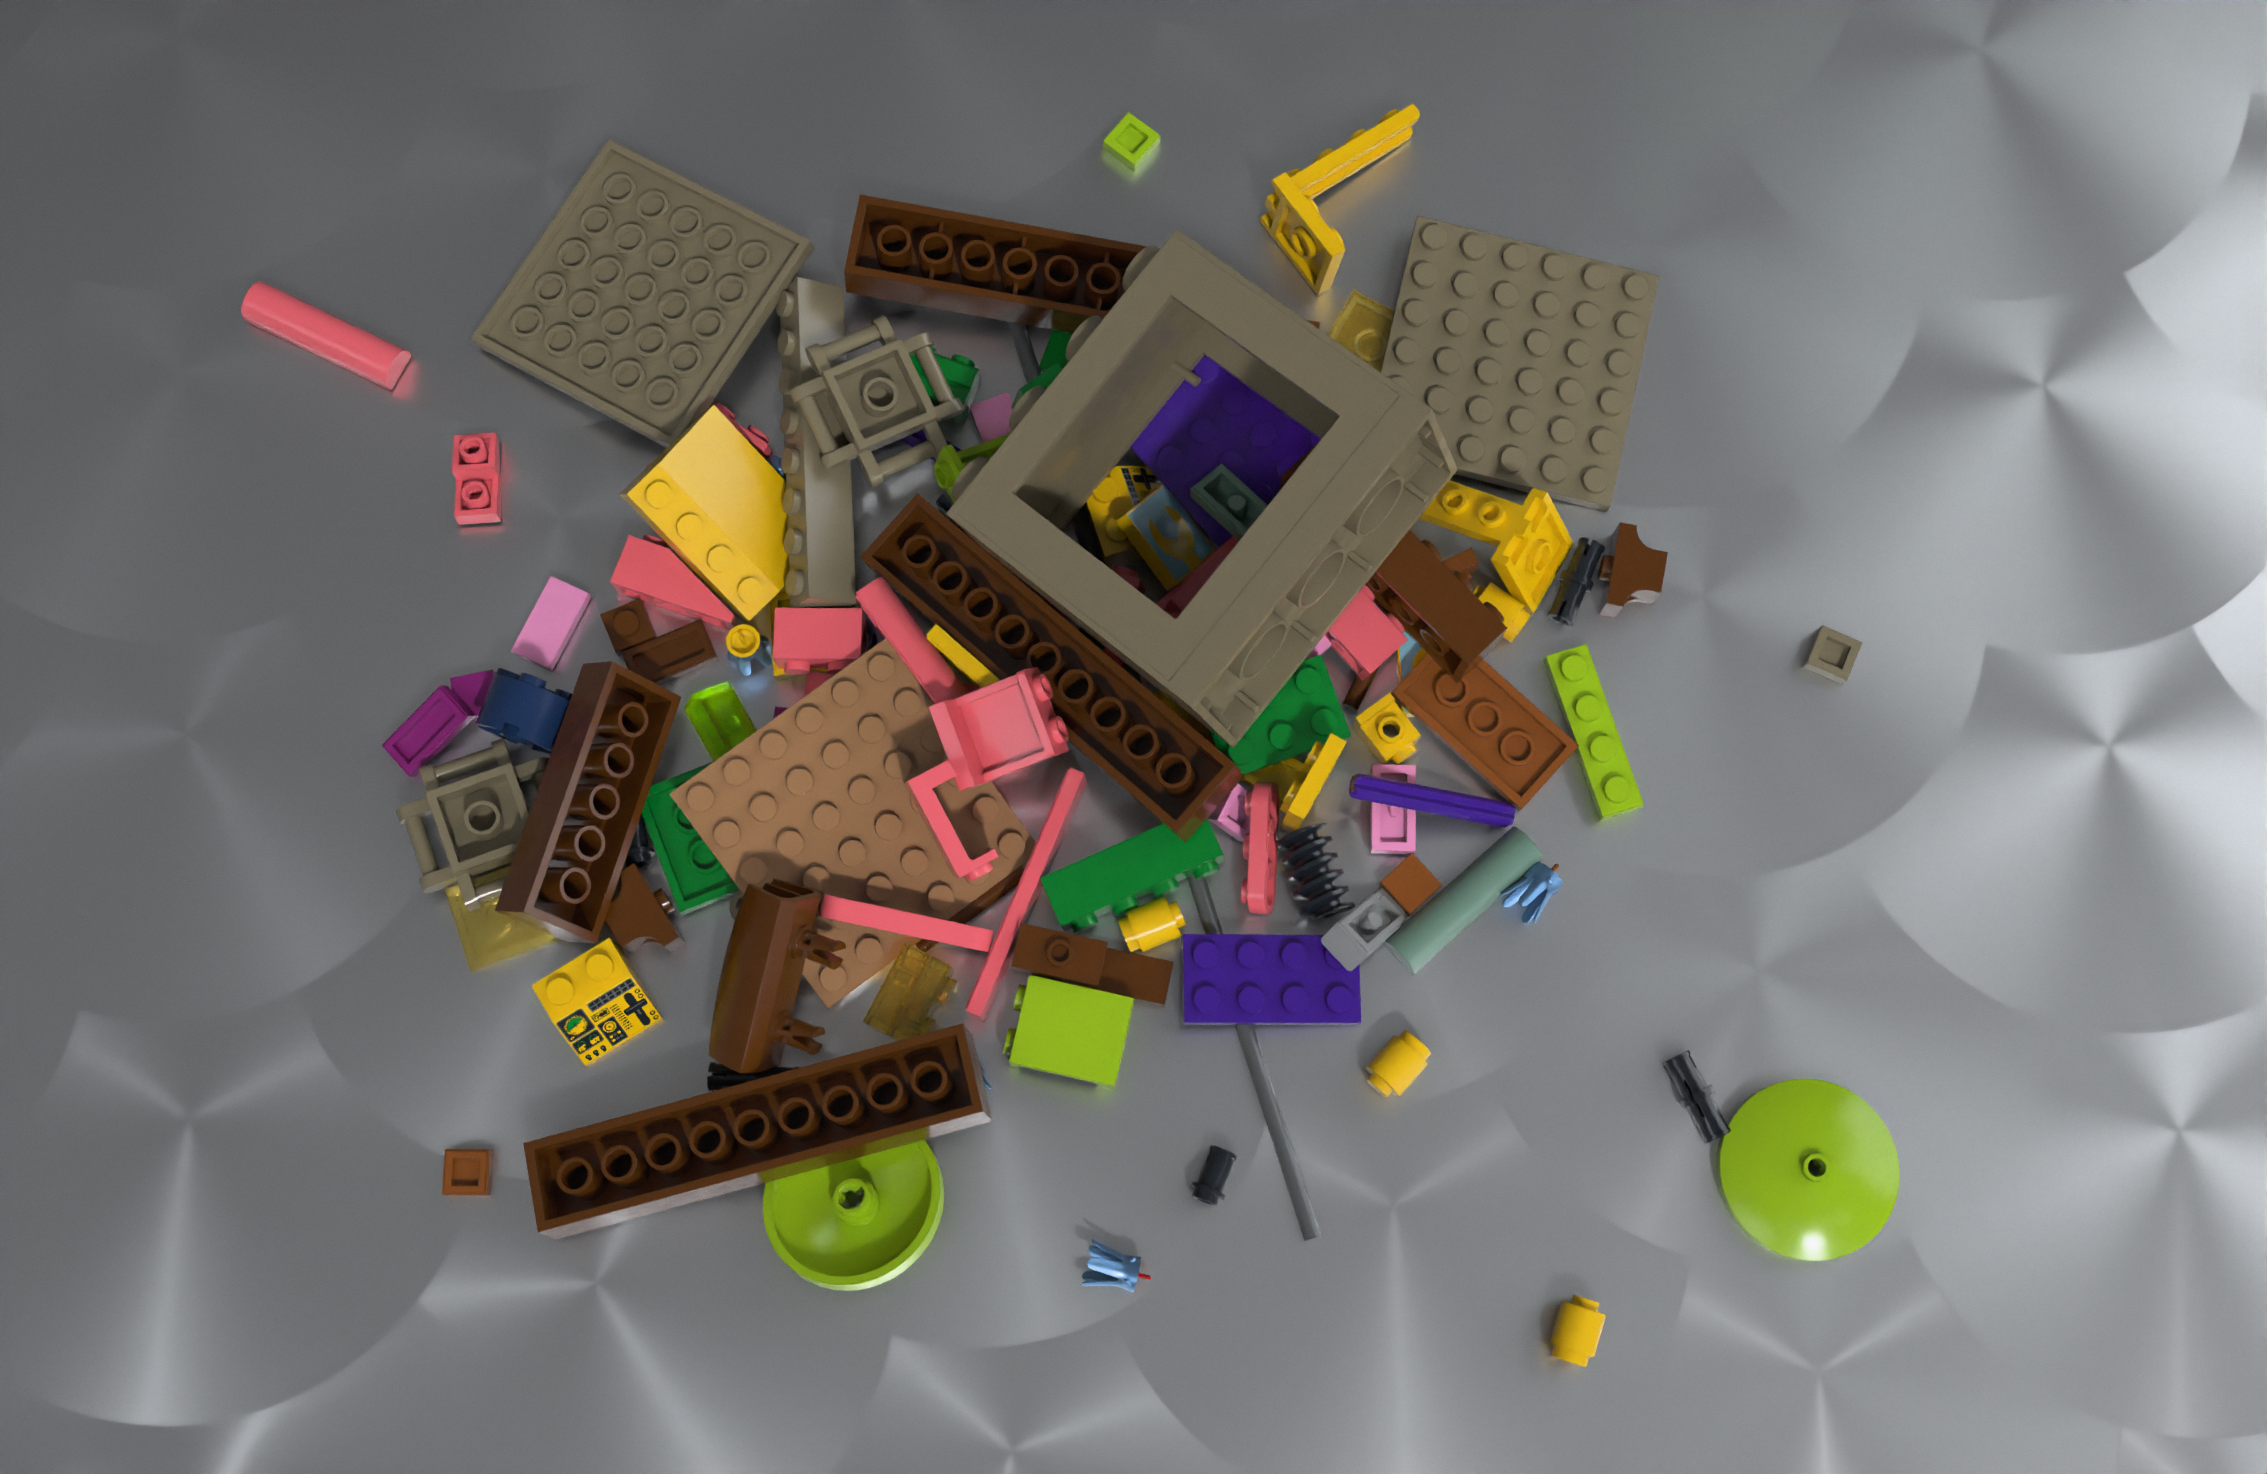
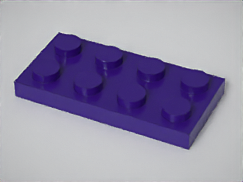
(1266, 981)

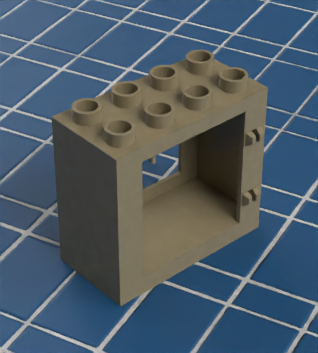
(1300, 558)

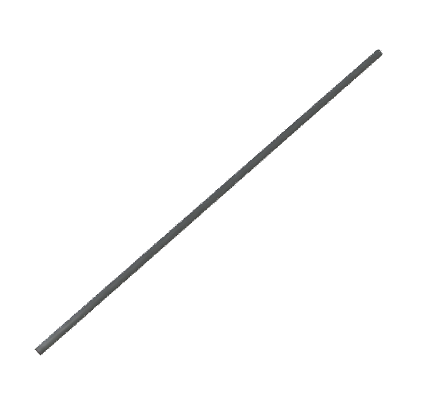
(1208, 915)

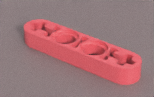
(906, 923)

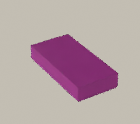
(428, 730)

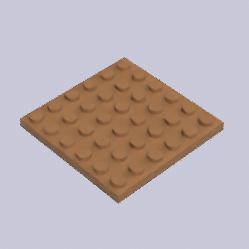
(828, 809)

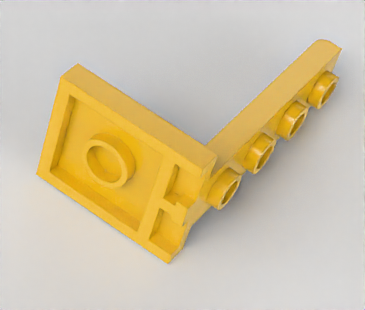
(1293, 215)
(1527, 536)
(1297, 782)

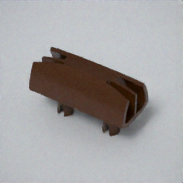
(764, 975)

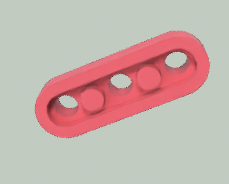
(1260, 847)

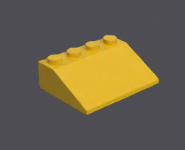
(718, 511)

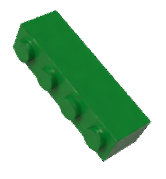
(1128, 872)

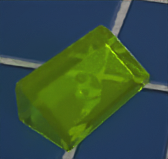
(719, 719)

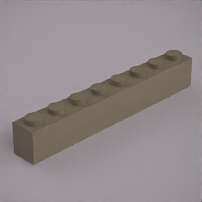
(815, 500)

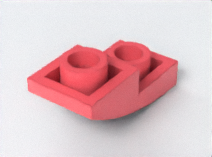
(477, 478)

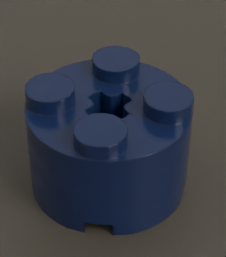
(523, 710)

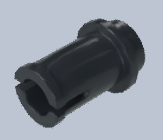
(639, 850)
(1214, 1176)

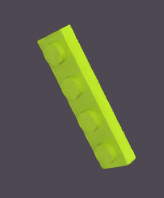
(1594, 731)

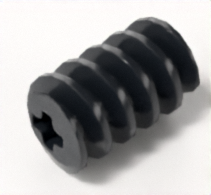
(1313, 873)

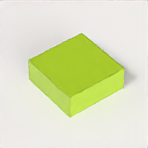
(1131, 141)

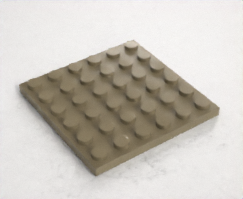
(642, 294)
(1521, 357)

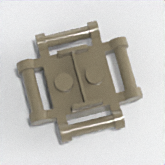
(877, 400)
(475, 817)

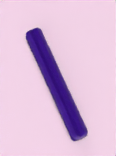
(1431, 800)

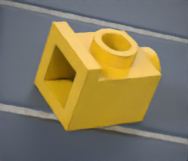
(1370, 730)

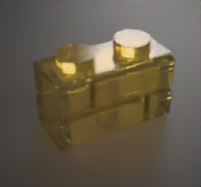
(910, 995)

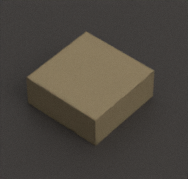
(1832, 654)

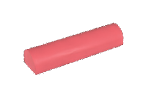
(324, 335)
(909, 641)

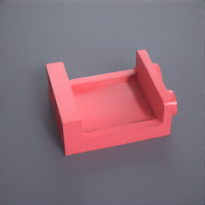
(1000, 728)
(939, 826)

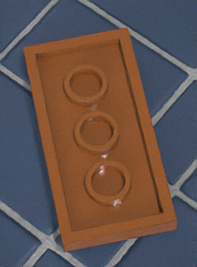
(1487, 727)

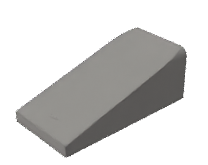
(1364, 929)

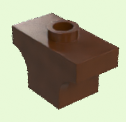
(1630, 571)
(642, 914)
(1059, 955)

